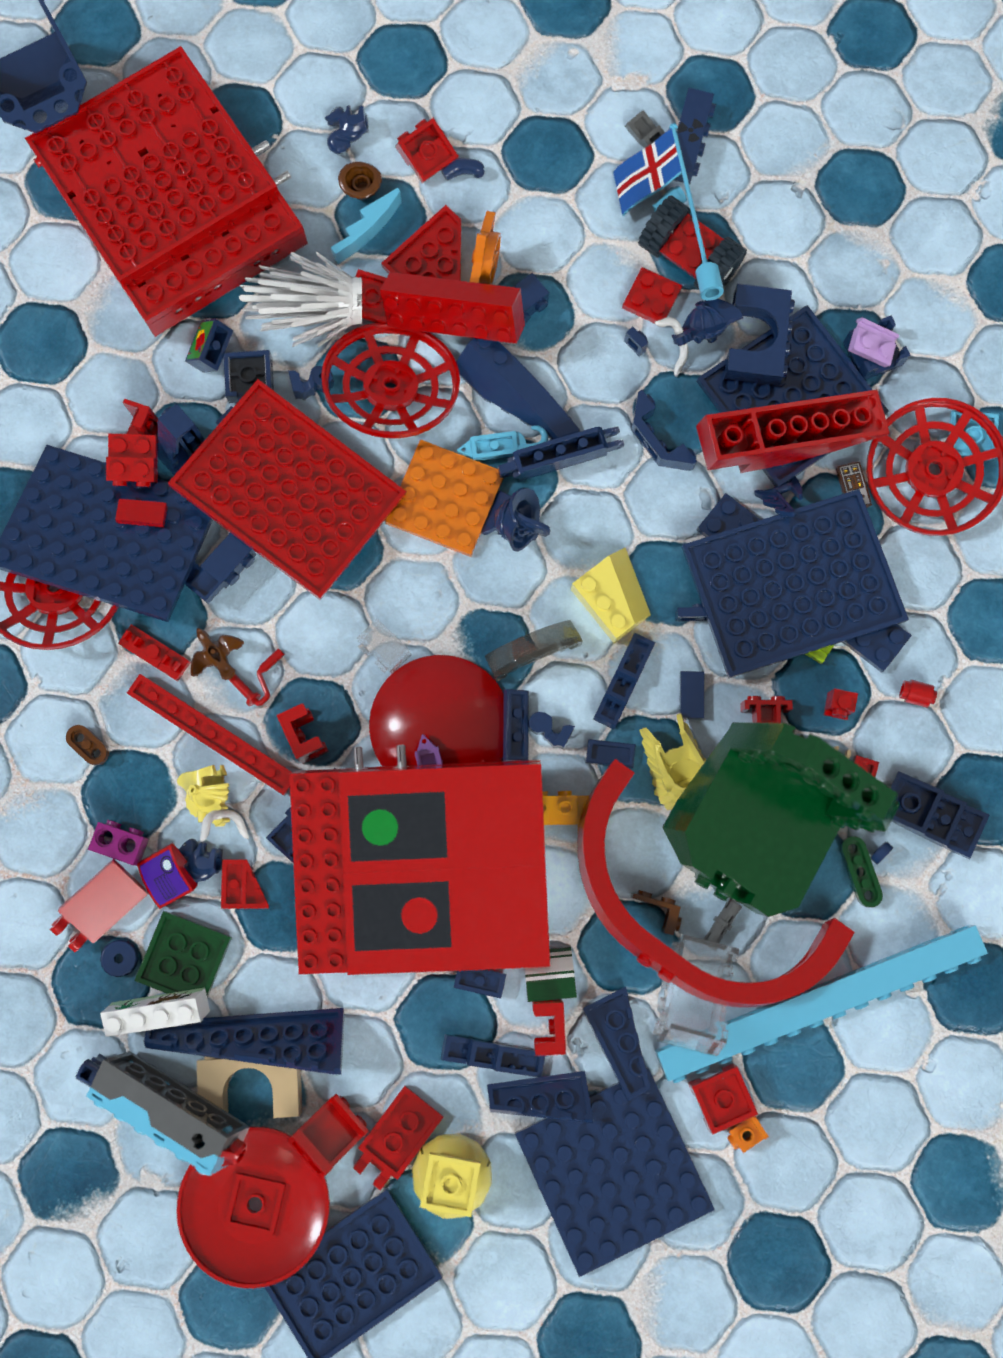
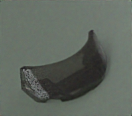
(532, 648)

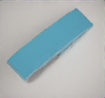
(372, 220)

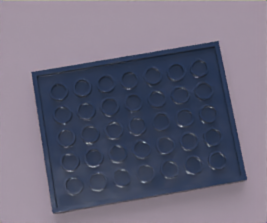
(70, 537)
(794, 583)

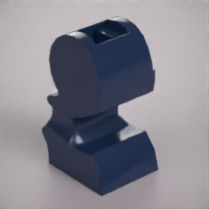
(303, 390)
(541, 723)
(89, 1069)

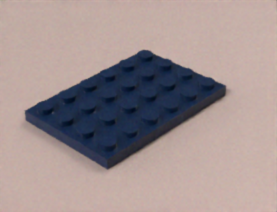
(355, 1278)

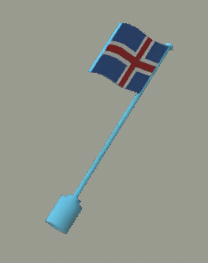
(649, 173)

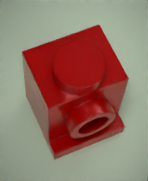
(840, 704)

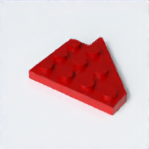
(431, 250)

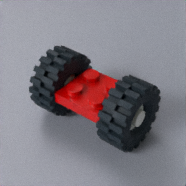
(673, 235)

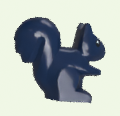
(351, 128)
(201, 863)

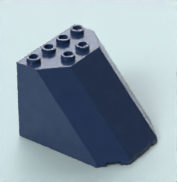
(40, 82)

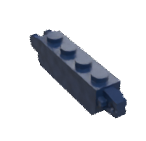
(560, 453)

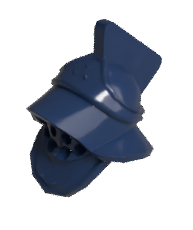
(516, 518)

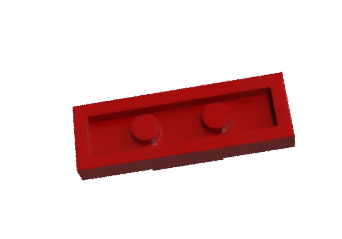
(154, 652)

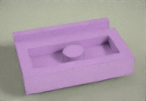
(873, 342)

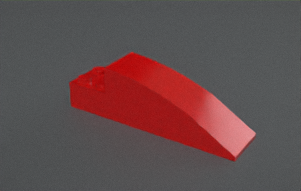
(790, 431)

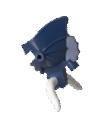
(704, 322)

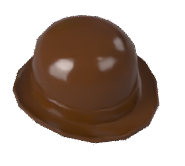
(359, 180)

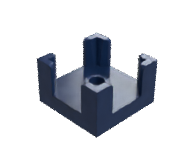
(870, 369)

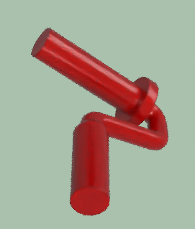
(253, 698)

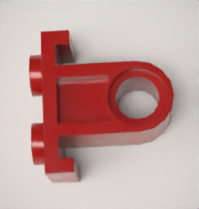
(766, 710)

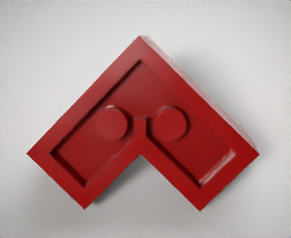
(144, 419)

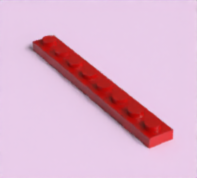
(211, 734)

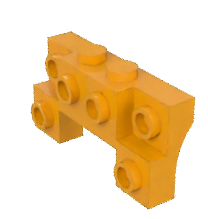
(563, 809)

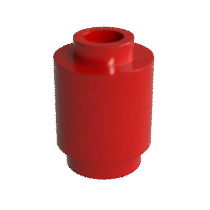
(918, 693)

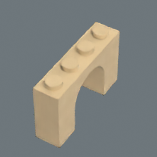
(215, 1075)

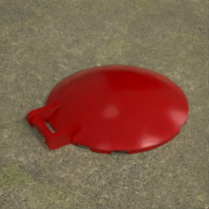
(448, 703)

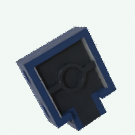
(244, 369)

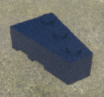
(177, 438)

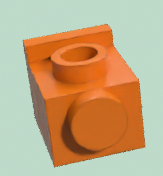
(736, 1132)

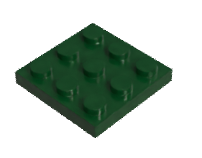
(182, 956)

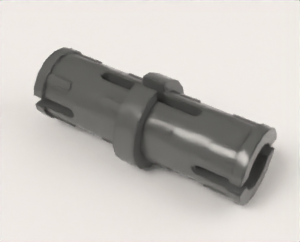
(723, 921)

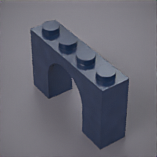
(773, 308)

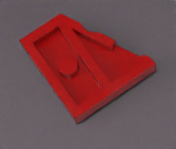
(240, 886)

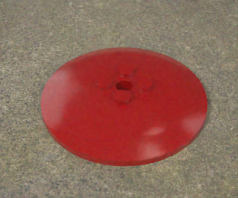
(249, 1245)

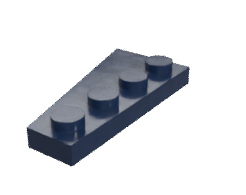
(617, 1036)
(544, 1097)

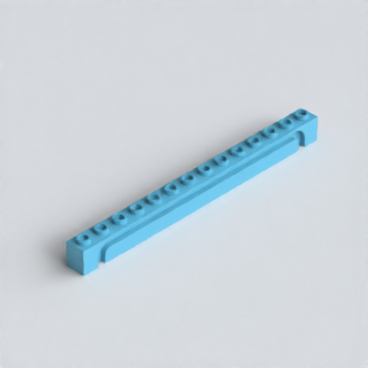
(831, 999)

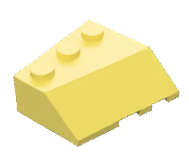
(613, 595)

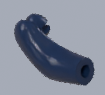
(463, 166)

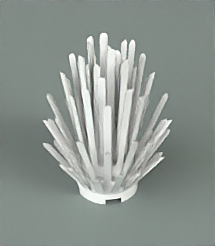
(306, 299)

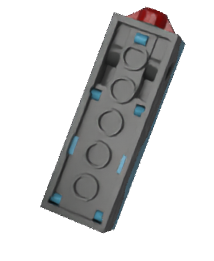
(169, 1113)

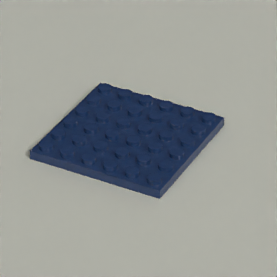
(814, 371)
(614, 1178)

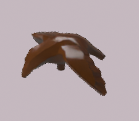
(215, 654)

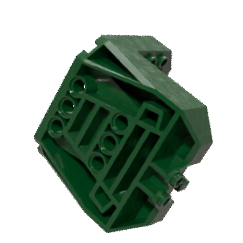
(769, 812)

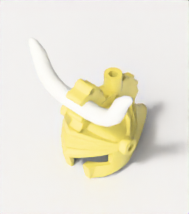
(207, 799)

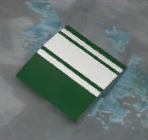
(552, 981)

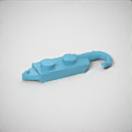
(498, 444)

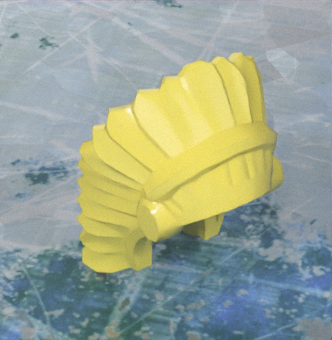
(674, 768)

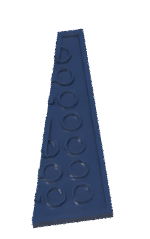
(281, 1039)

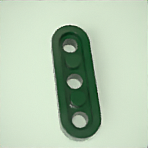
(869, 879)

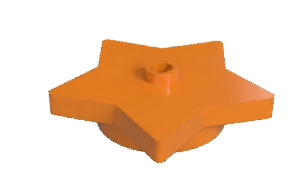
(486, 252)

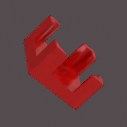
(290, 722)
(551, 1045)
(723, 1099)

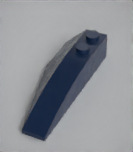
(509, 385)

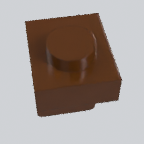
(672, 921)

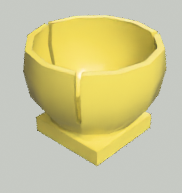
(452, 1176)

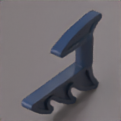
(774, 499)

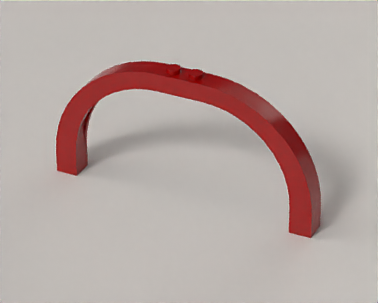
(653, 953)

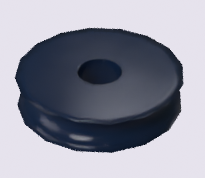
(109, 954)

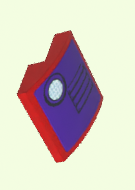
(165, 875)

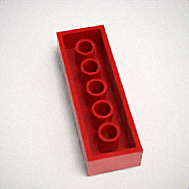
(453, 307)

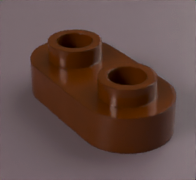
(88, 745)

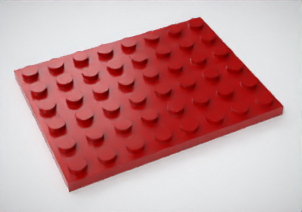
(287, 489)

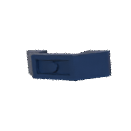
(680, 458)

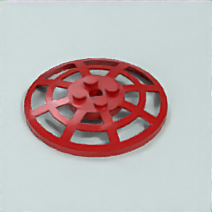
(390, 372)
(948, 460)
(53, 605)

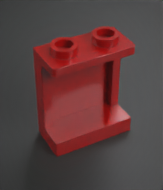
(328, 1135)

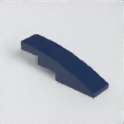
(624, 681)
(492, 1056)

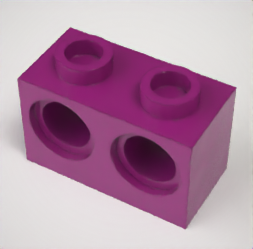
(117, 848)

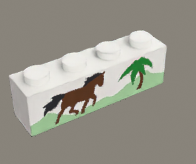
(155, 1012)

